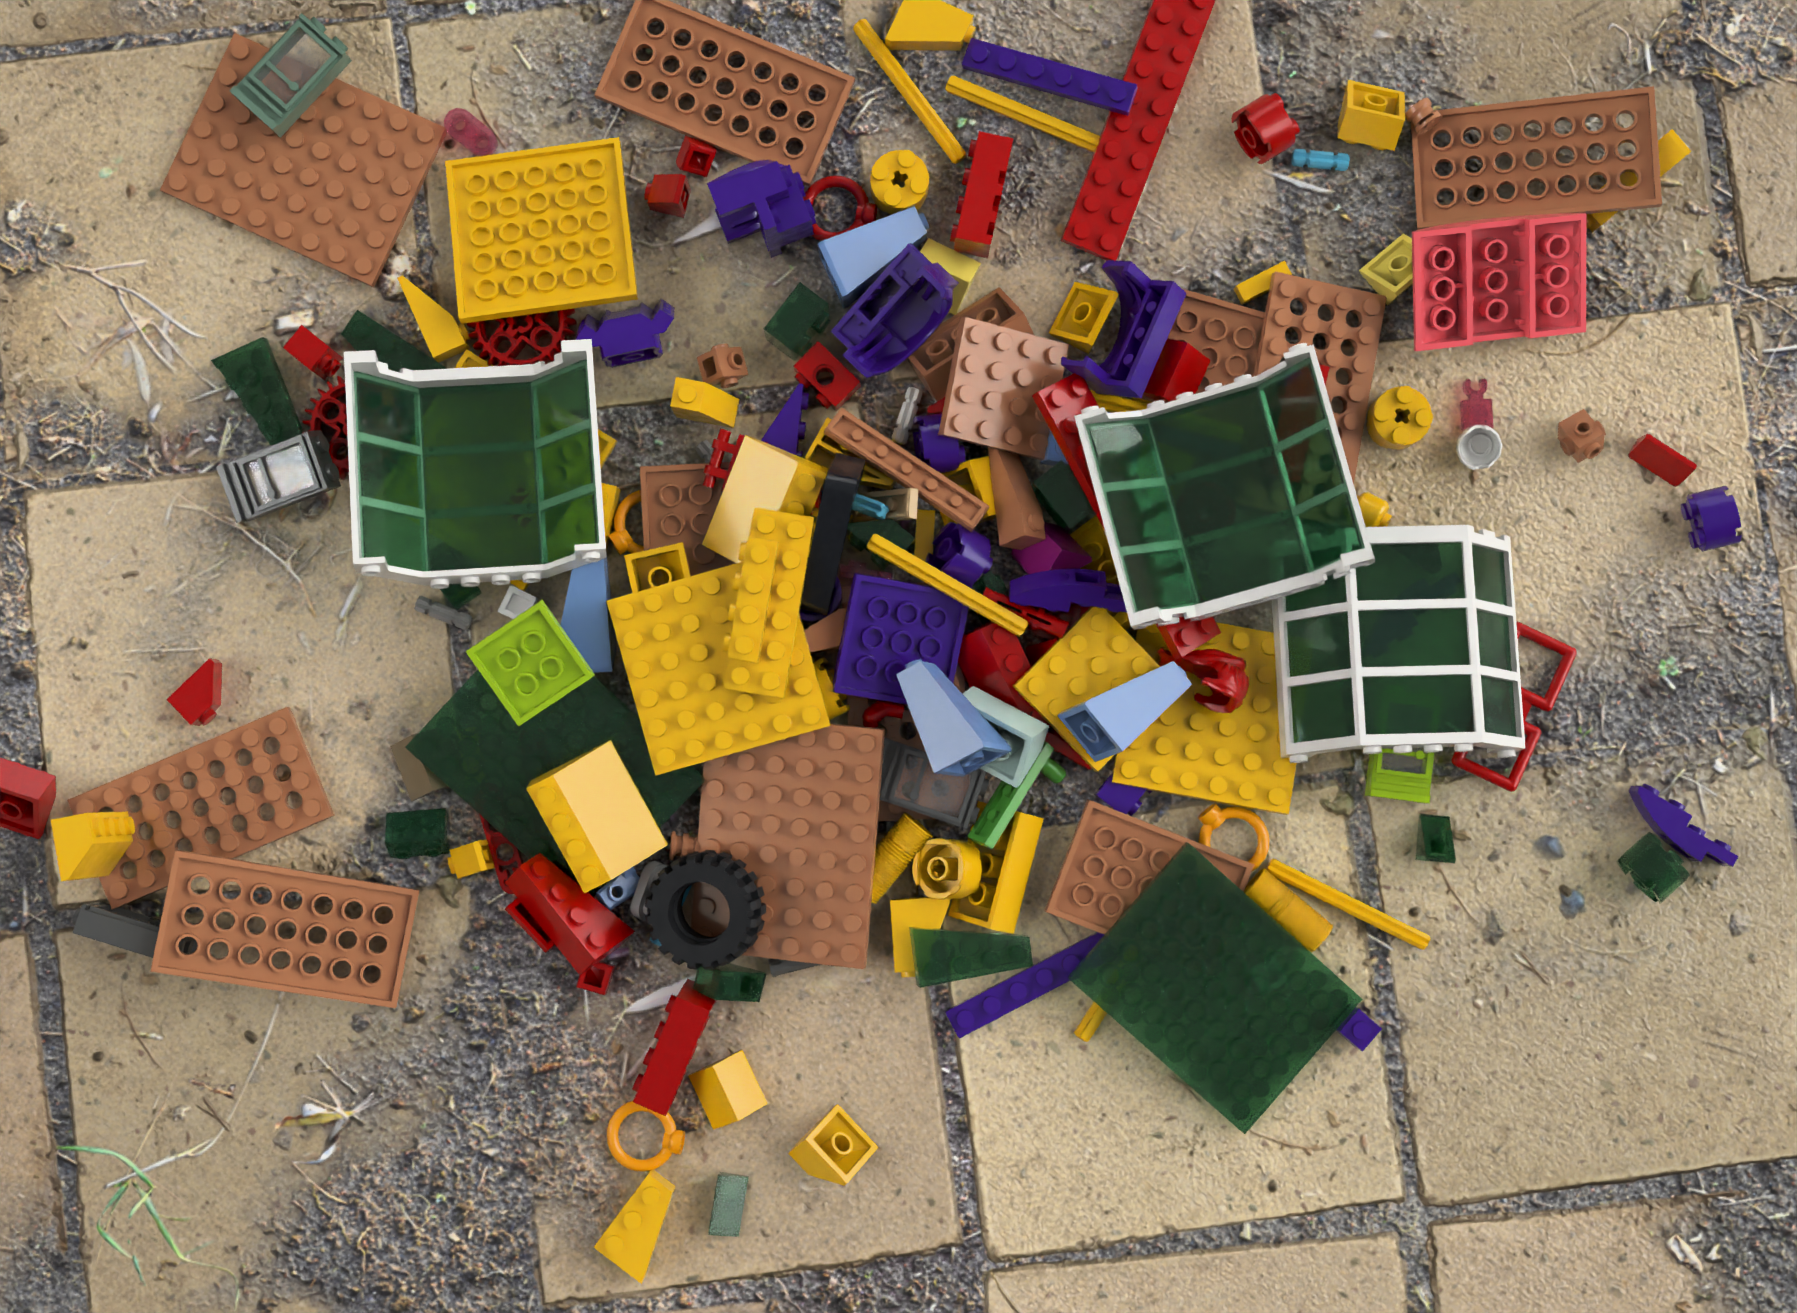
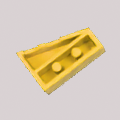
(636, 1228)

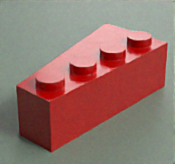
(983, 194)
(569, 917)
(674, 1049)

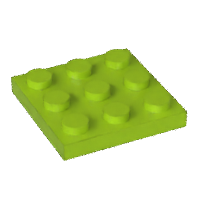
(530, 663)

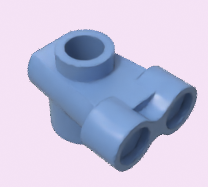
(625, 886)

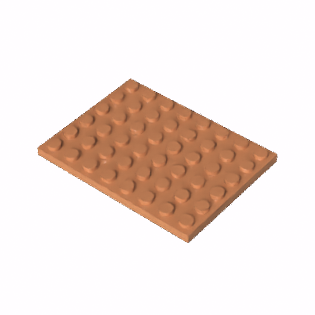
(323, 189)
(808, 831)

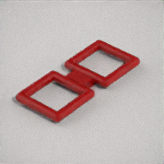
(1528, 699)

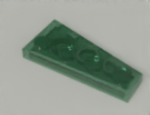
(367, 335)
(260, 386)
(959, 955)

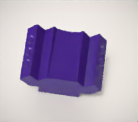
(628, 334)

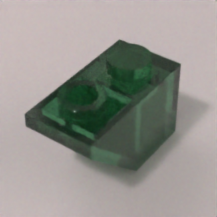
(730, 983)

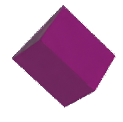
(1053, 553)

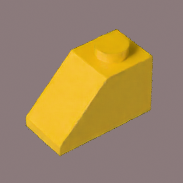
(470, 859)

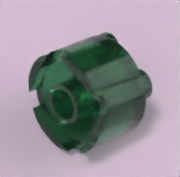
(1653, 869)

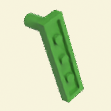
(1008, 798)

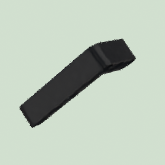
(830, 532)

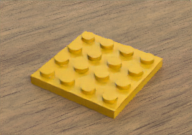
(1084, 663)

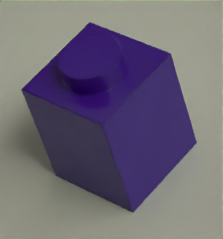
(1358, 1029)

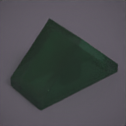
(1435, 839)

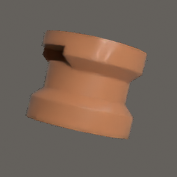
(1423, 116)

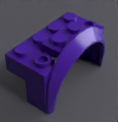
(1145, 323)

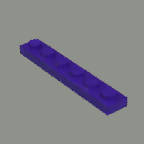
(1049, 76)
(1019, 988)

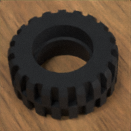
(668, 917)

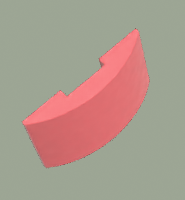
(1499, 279)

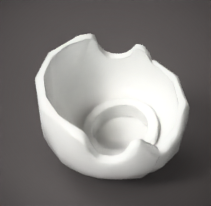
(1478, 447)

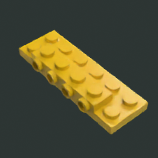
(767, 602)

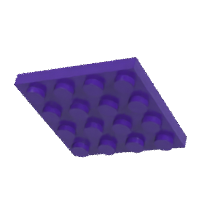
(889, 627)

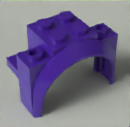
(763, 199)
(899, 310)

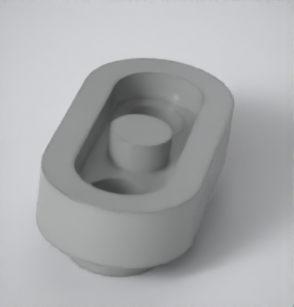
(642, 890)

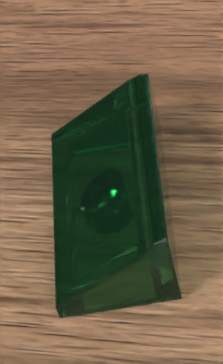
(728, 1205)

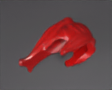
(1219, 672)

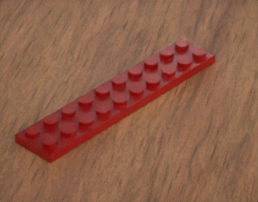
(1132, 141)
(1058, 407)

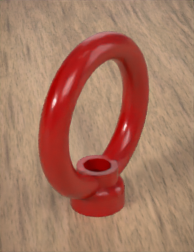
(865, 211)

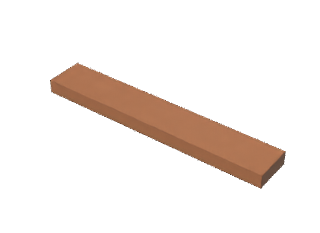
(906, 469)

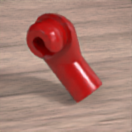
(880, 710)

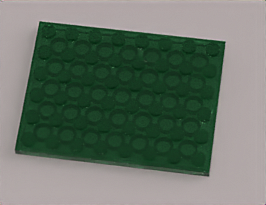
(492, 759)
(1215, 987)

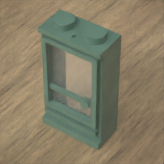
(292, 74)

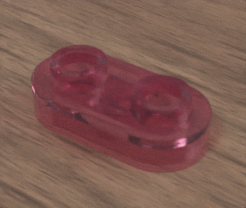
(472, 132)

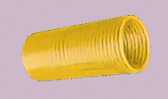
(903, 839)
(1295, 916)

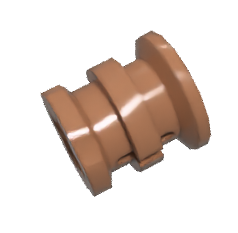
(683, 845)

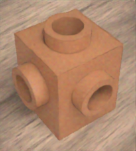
(727, 362)
(1581, 436)

